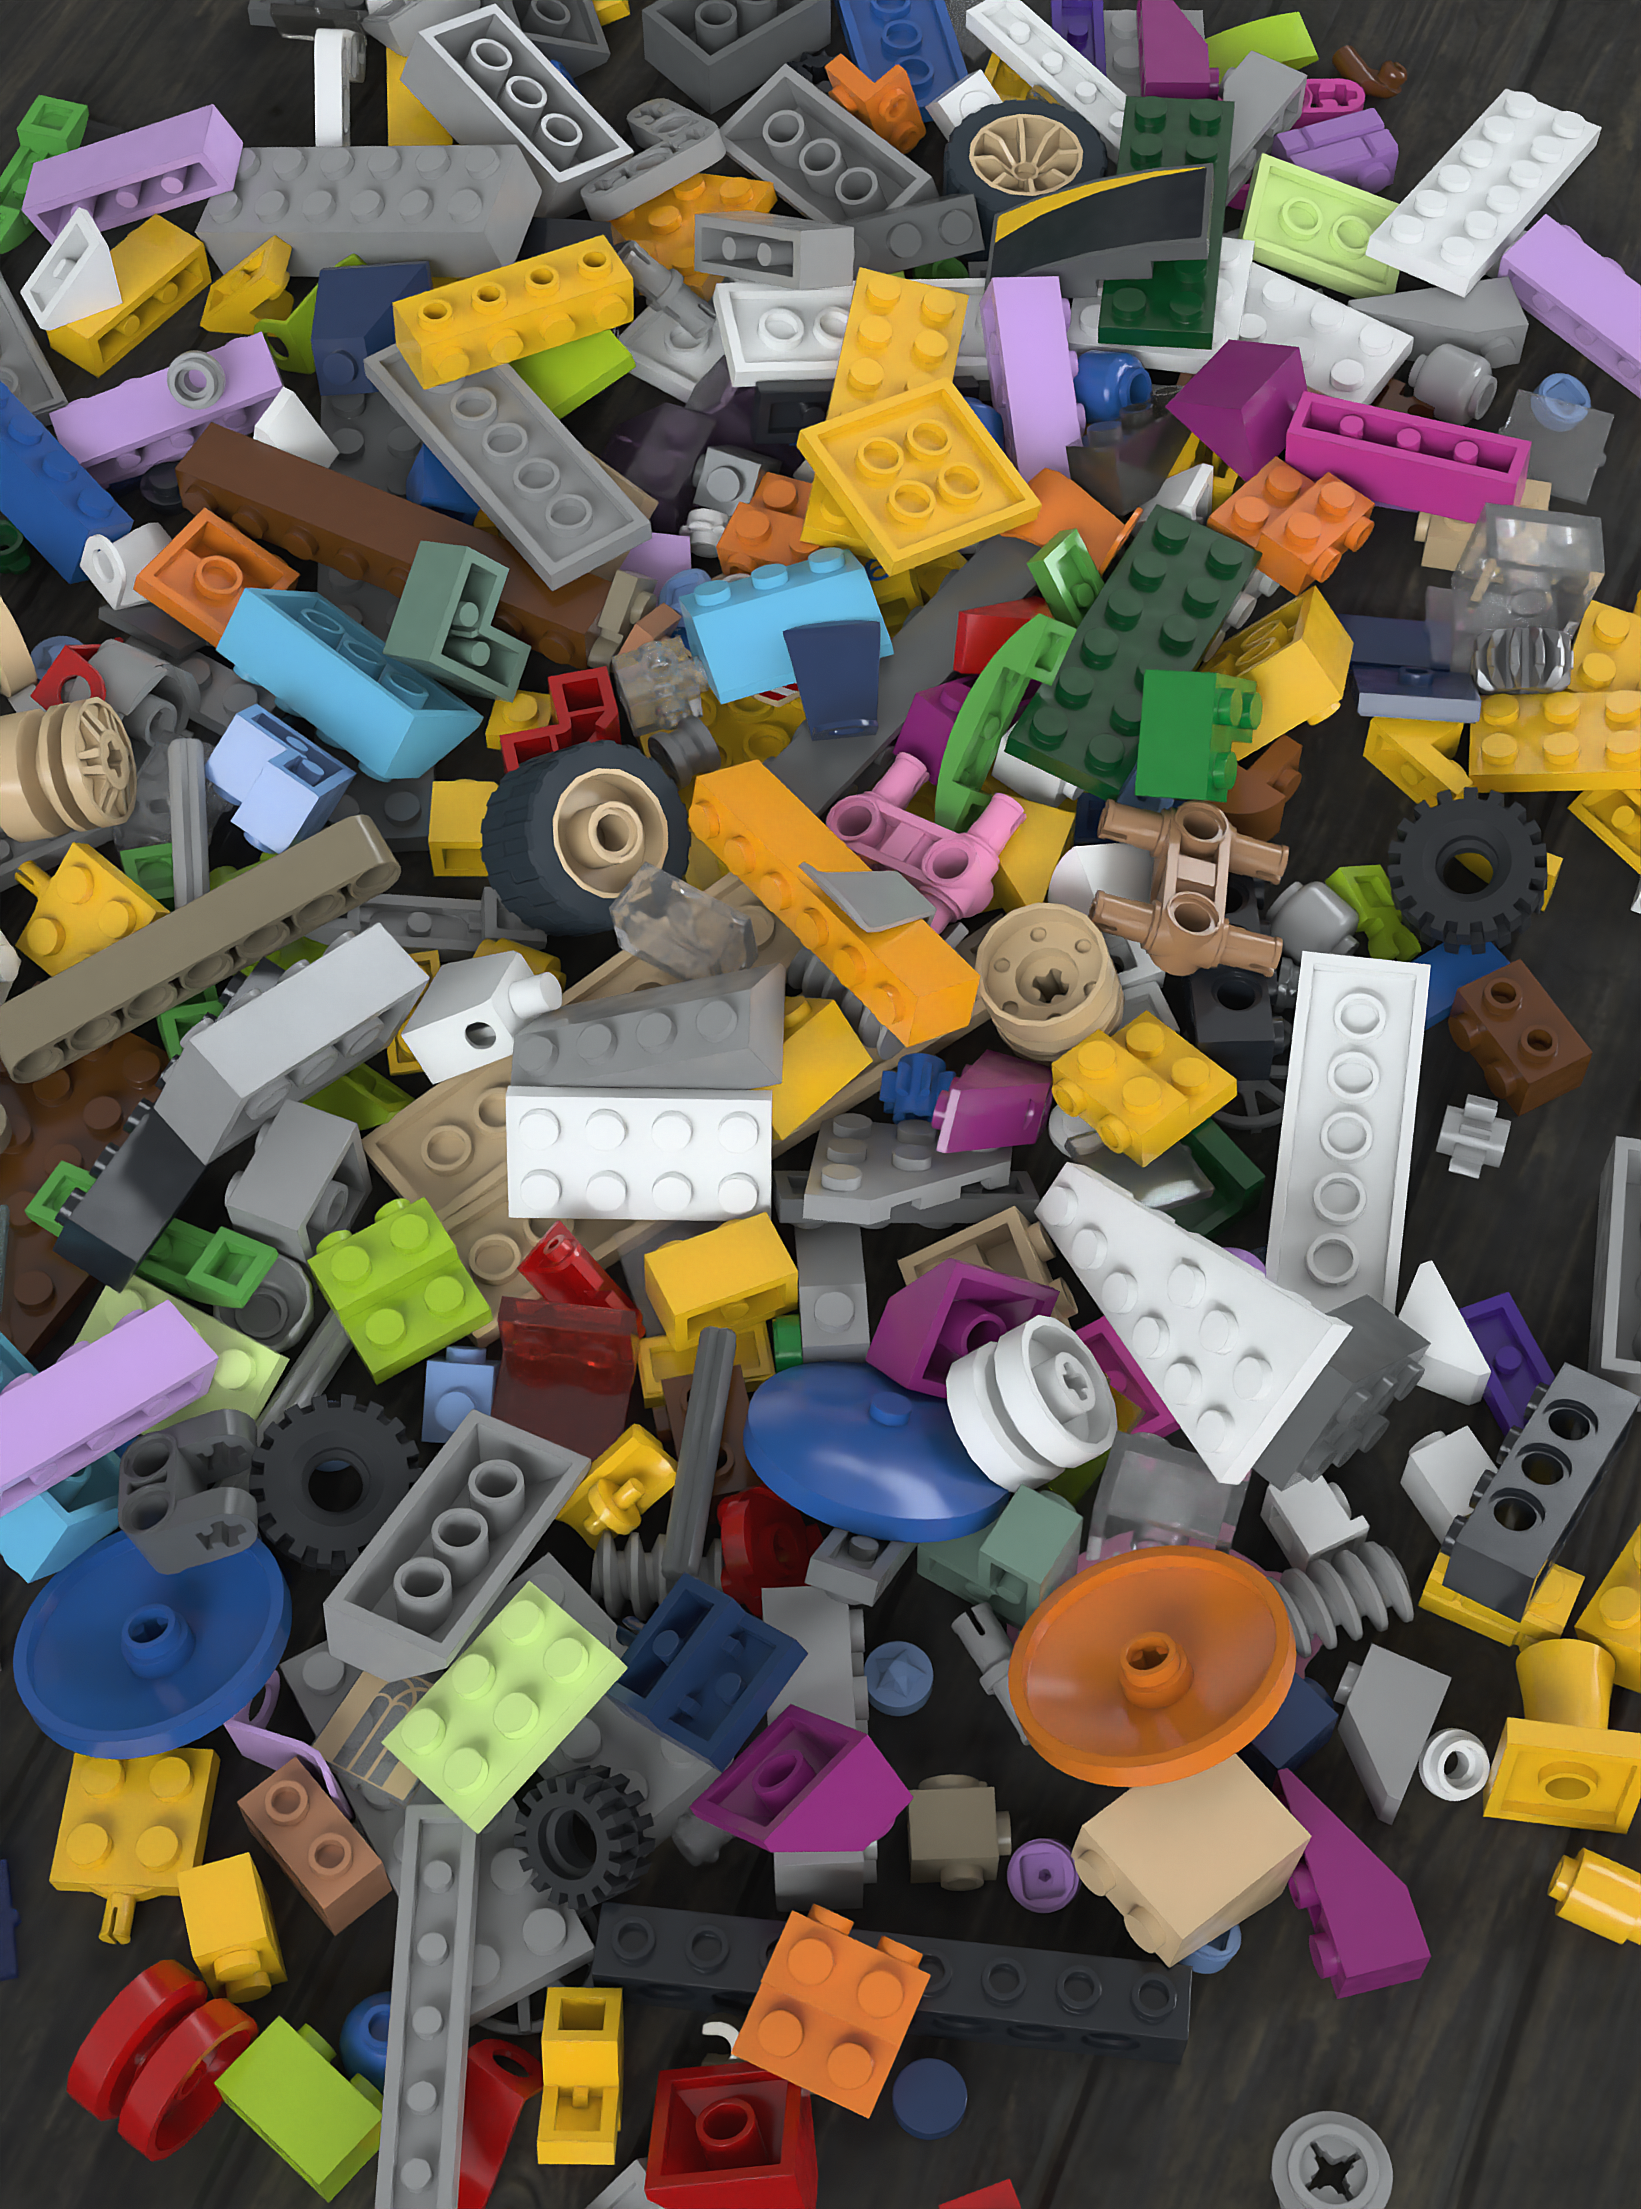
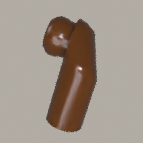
(1375, 83)

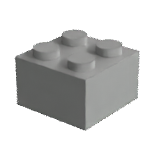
(300, 1182)

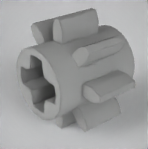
(1473, 1136)

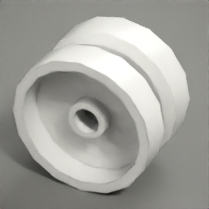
(1031, 1404)

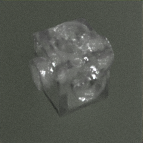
(659, 685)

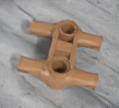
(1186, 911)

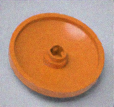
(1152, 1666)

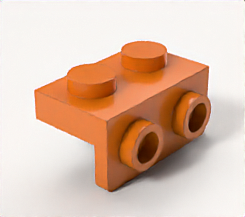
(883, 106)

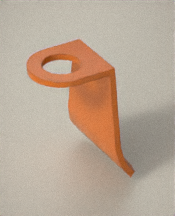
(1070, 507)

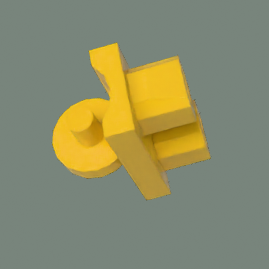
(620, 1486)

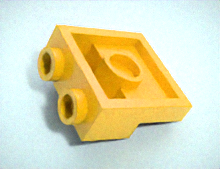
(1140, 1087)

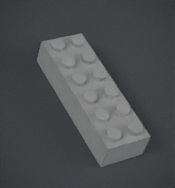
(384, 203)

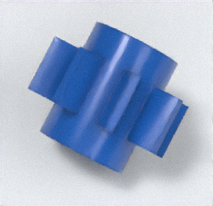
(914, 1087)

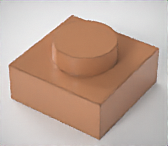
(655, 626)

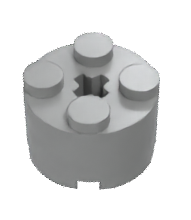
(142, 692)

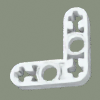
(337, 61)

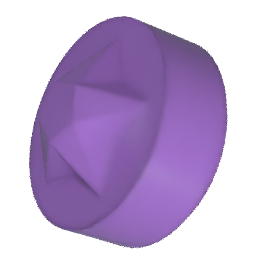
(1043, 1875)

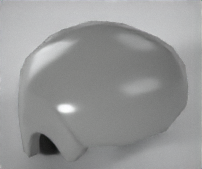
(278, 1308)

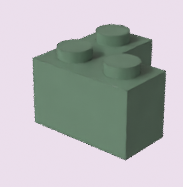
(447, 622)
(1011, 1560)

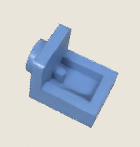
(456, 1387)

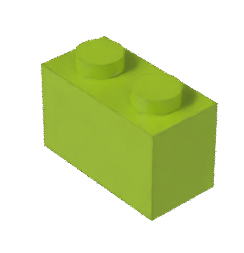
(305, 2105)

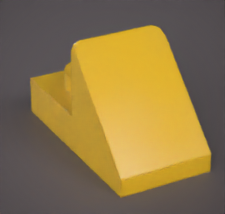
(251, 291)
(1418, 756)

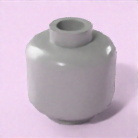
(1454, 383)
(1313, 921)

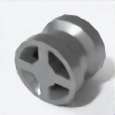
(685, 751)

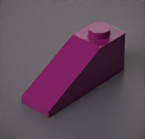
(1172, 54)

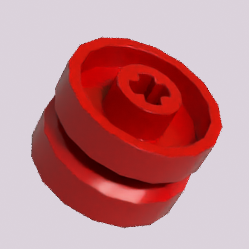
(158, 2058)

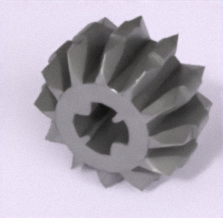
(1522, 661)

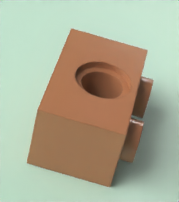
(315, 1845)

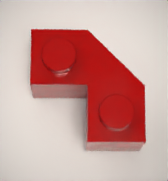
(581, 712)

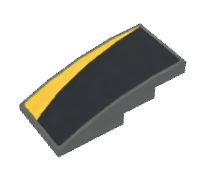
(1106, 228)

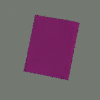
(1243, 402)

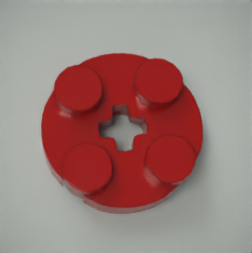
(752, 1531)

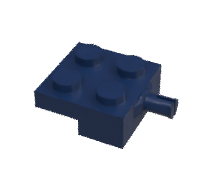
(702, 1671)

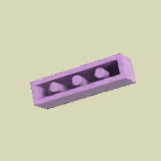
(136, 173)
(1579, 297)
(1032, 371)
(143, 424)
(98, 1399)

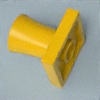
(1562, 1758)

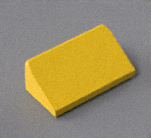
(1613, 818)

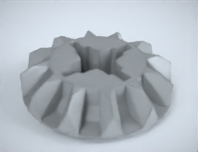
(1337, 2139)

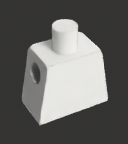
(476, 1012)

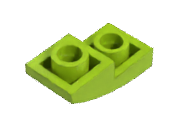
(1276, 37)

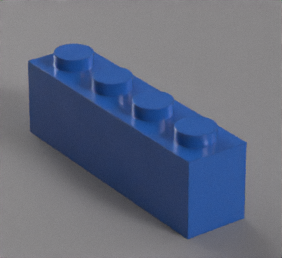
(50, 492)

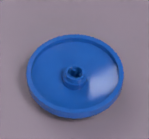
(867, 1455)
(146, 1658)

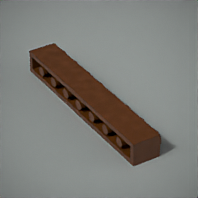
(376, 535)

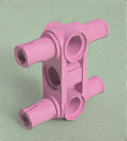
(941, 864)

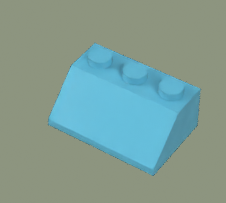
(742, 622)

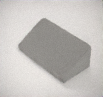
(400, 20)

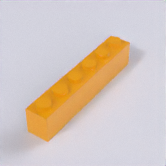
(762, 835)

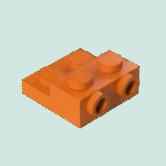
(1295, 523)
(767, 527)
(206, 572)
(832, 2009)

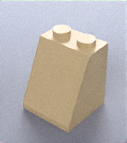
(1190, 1856)

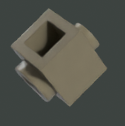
(955, 1832)

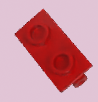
(568, 1274)

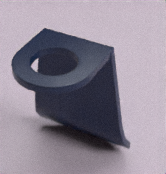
(837, 676)

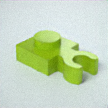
(1370, 894)

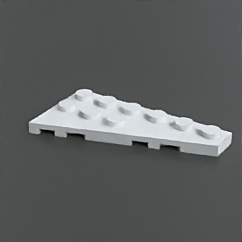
(1198, 1321)

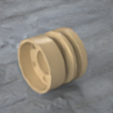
(65, 770)
(1034, 959)

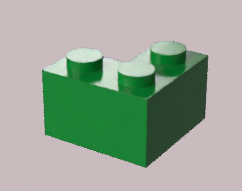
(1190, 732)

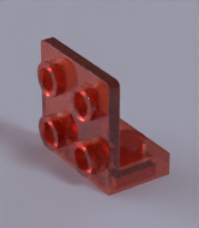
(566, 1372)

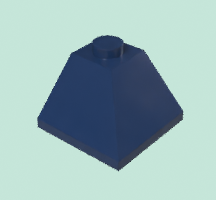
(358, 320)

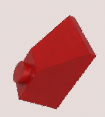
(731, 2140)

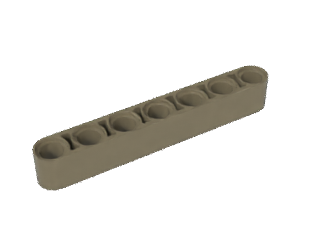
(194, 948)

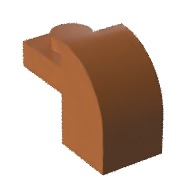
(1260, 793)

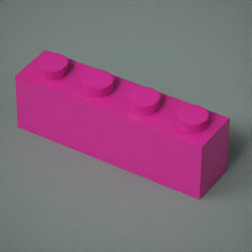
(1406, 457)

